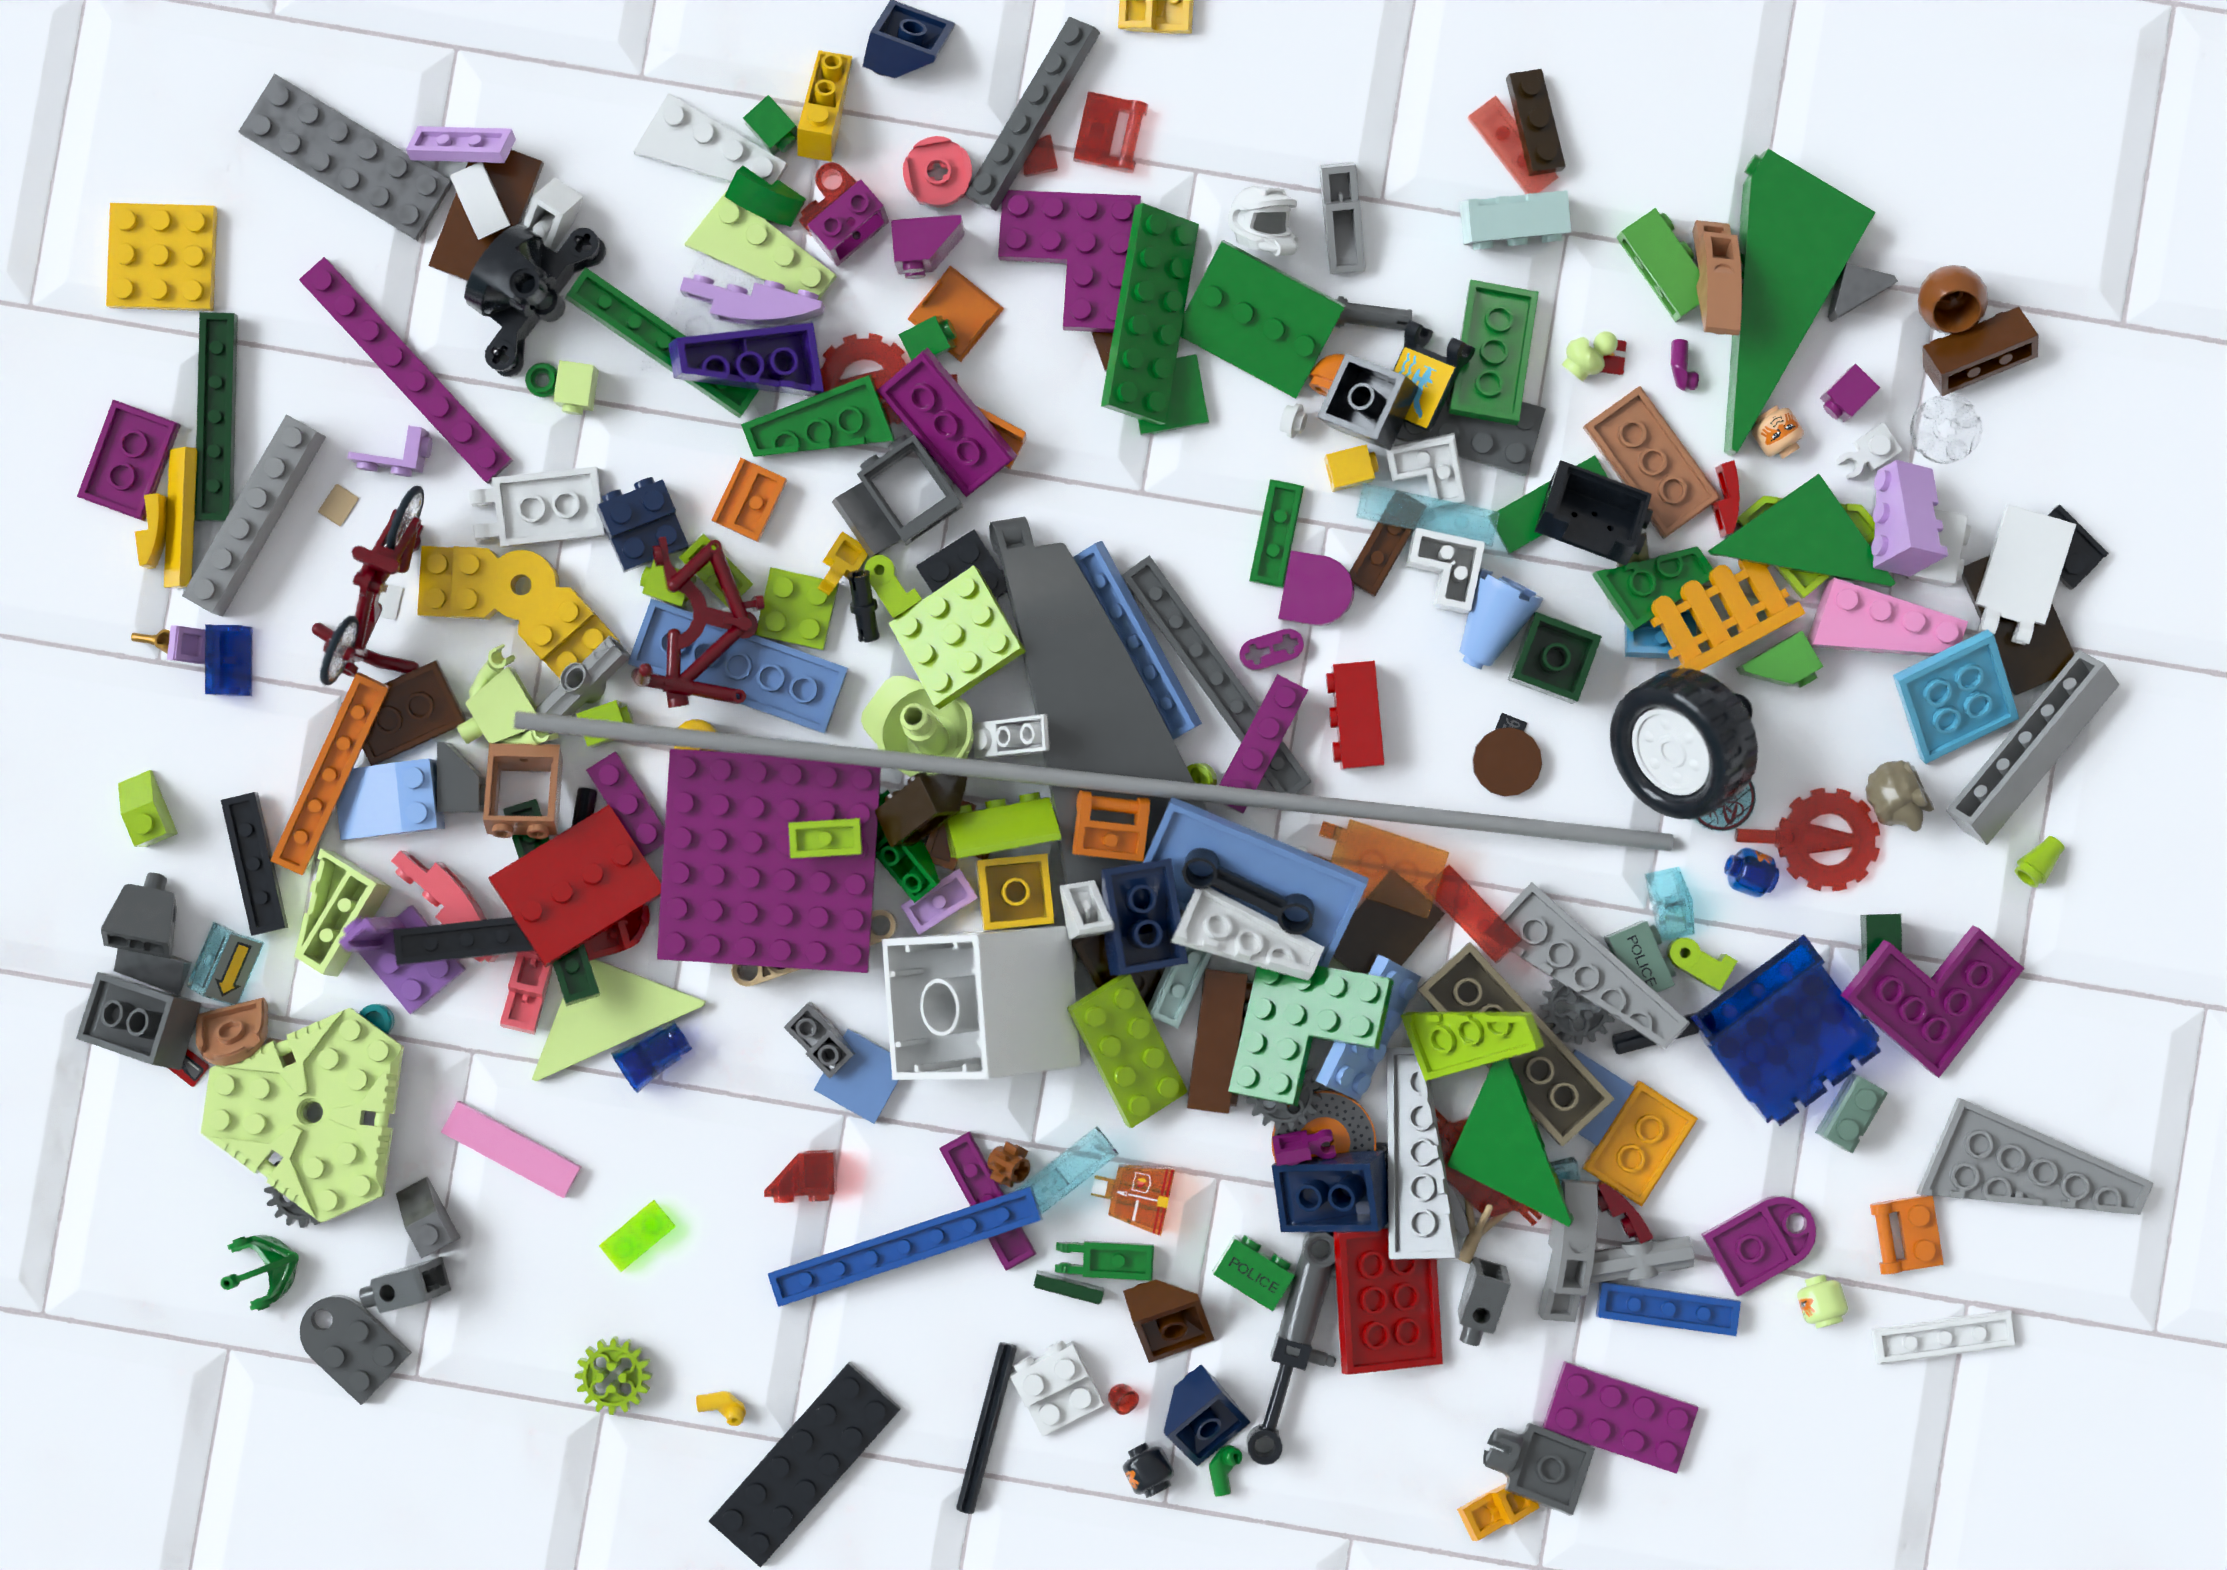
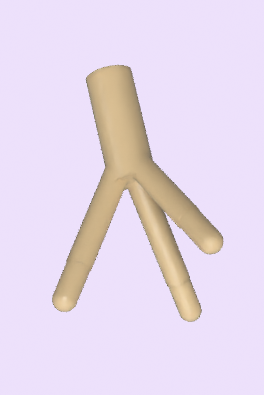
(1476, 1232)

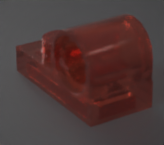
(814, 208)

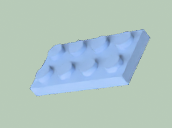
(1351, 1066)

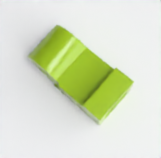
(887, 586)
(1690, 959)

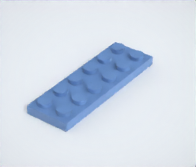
(771, 674)

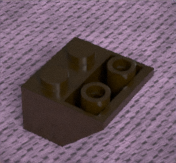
(920, 807)

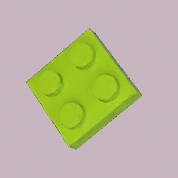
(796, 609)

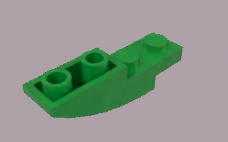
(907, 864)

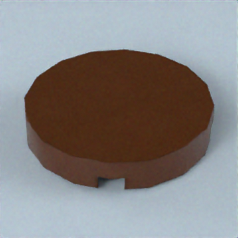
(1507, 761)

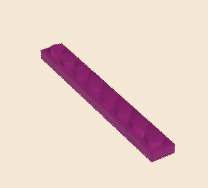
(405, 370)

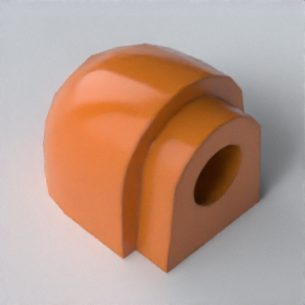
(1324, 373)

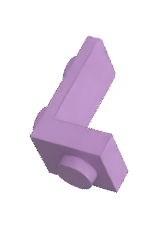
(417, 448)

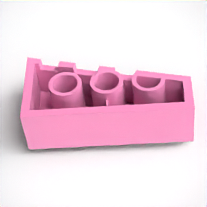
(1875, 622)

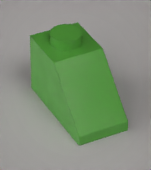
(1785, 663)

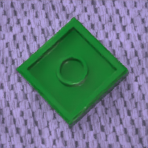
(1186, 400)

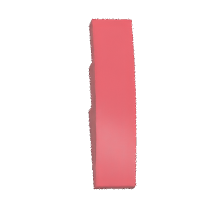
(526, 993)

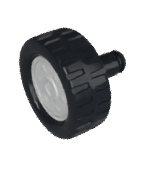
(1684, 743)

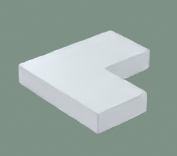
(1434, 458)

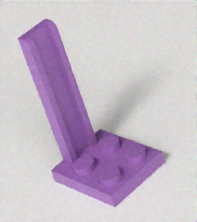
(411, 983)

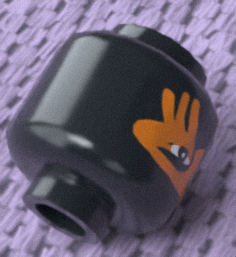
(1148, 1470)

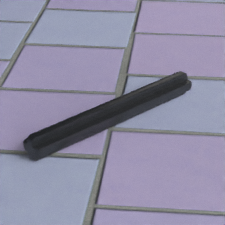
(986, 1428)

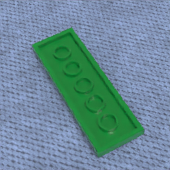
(1150, 314)

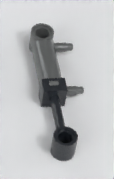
(1293, 1341)

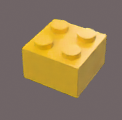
(1015, 892)

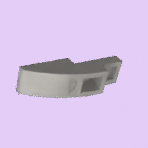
(1571, 1254)

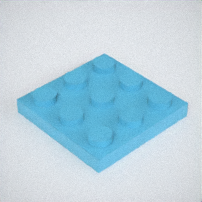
(1956, 696)

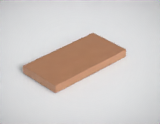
(1652, 459)

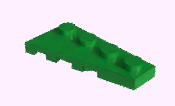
(827, 420)

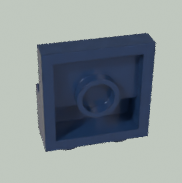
(638, 520)

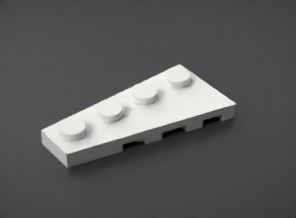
(1241, 934)

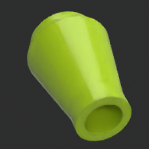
(2039, 862)

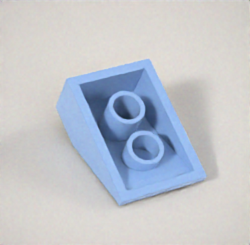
(390, 800)

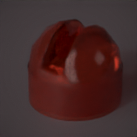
(1123, 1398)

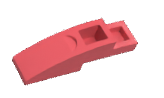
(443, 888)

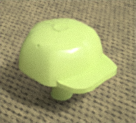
(907, 721)

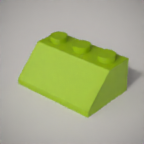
(1001, 826)

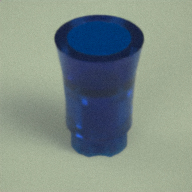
(651, 1055)

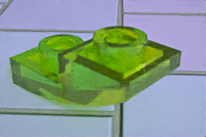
(637, 1236)

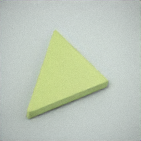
(622, 1011)

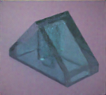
(1670, 903)

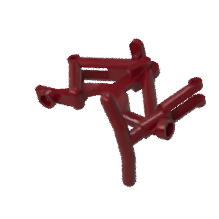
(738, 624)

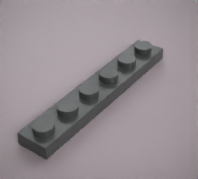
(1032, 113)

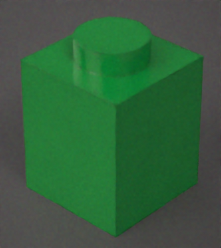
(771, 126)
(931, 333)

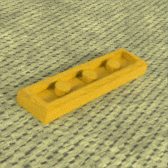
(180, 517)

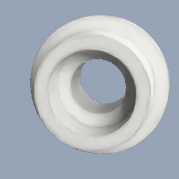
(1293, 420)

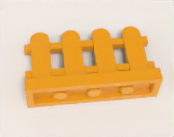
(1712, 628)

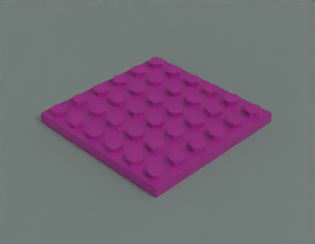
(730, 872)

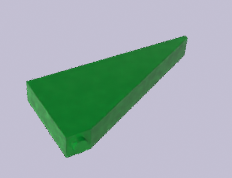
(1791, 253)

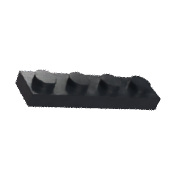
(253, 864)
(459, 941)

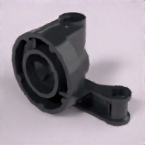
(516, 277)

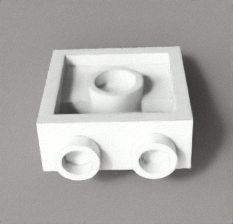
(1056, 1387)

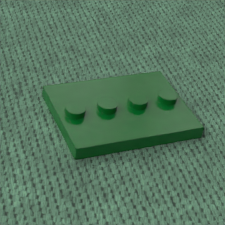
(1260, 319)

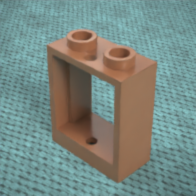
(522, 758)

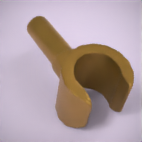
(160, 640)

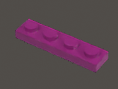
(1264, 736)

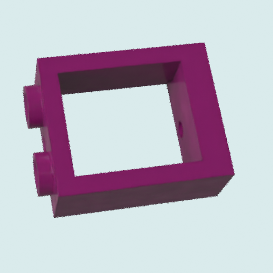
(852, 212)

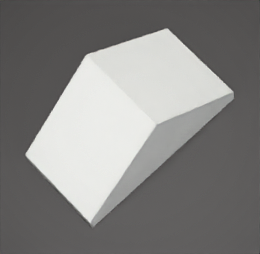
(1084, 910)

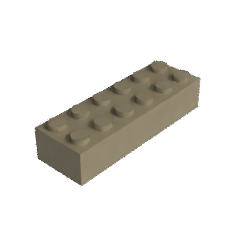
(1556, 1084)

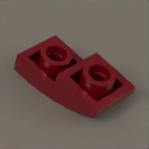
(1615, 1205)

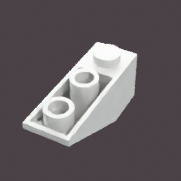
(1011, 737)

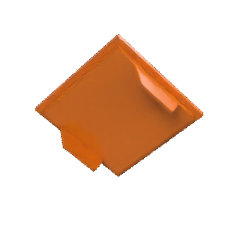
(963, 305)

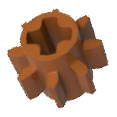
(1008, 1164)

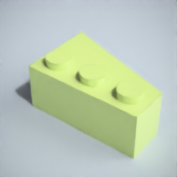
(337, 898)

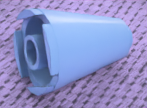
(1495, 618)

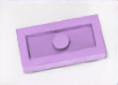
(940, 902)

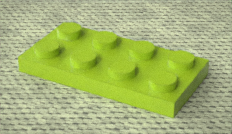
(1127, 1050)

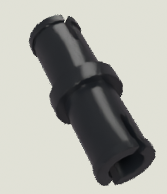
(863, 606)

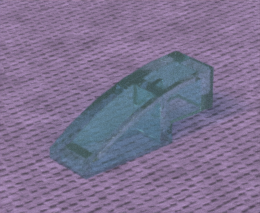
(1070, 1168)

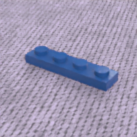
(1668, 1308)

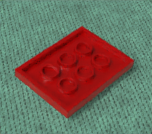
(576, 885)
(1385, 1306)

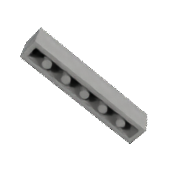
(253, 516)
(2033, 747)

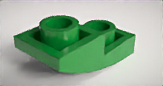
(772, 202)

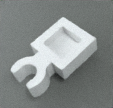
(1872, 449)

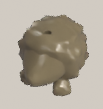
(1898, 795)

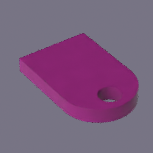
(1758, 1244)

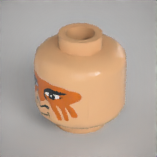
(1777, 432)

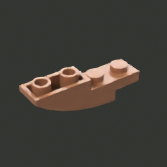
(1720, 277)

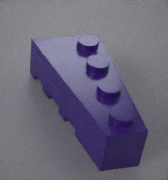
(759, 359)

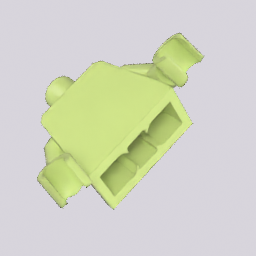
(493, 704)

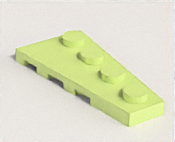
(758, 249)

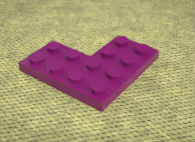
(1077, 230)
(1937, 1013)

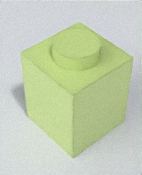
(575, 387)

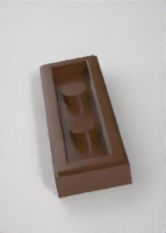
(1378, 557)

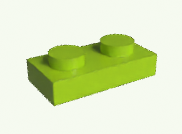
(825, 838)

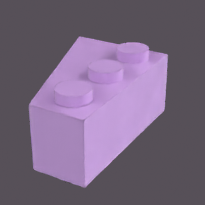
(1905, 519)

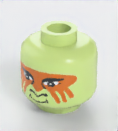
(1822, 1301)

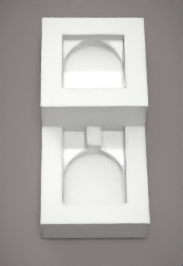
(480, 200)

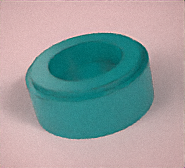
(380, 1016)

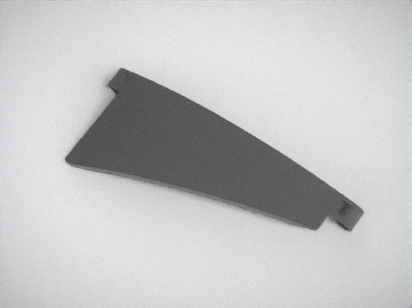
(1087, 688)

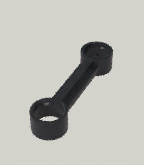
(1248, 891)

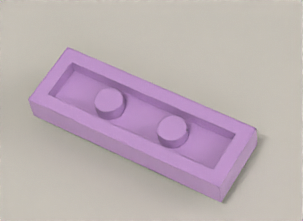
(461, 144)

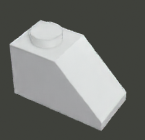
(553, 212)

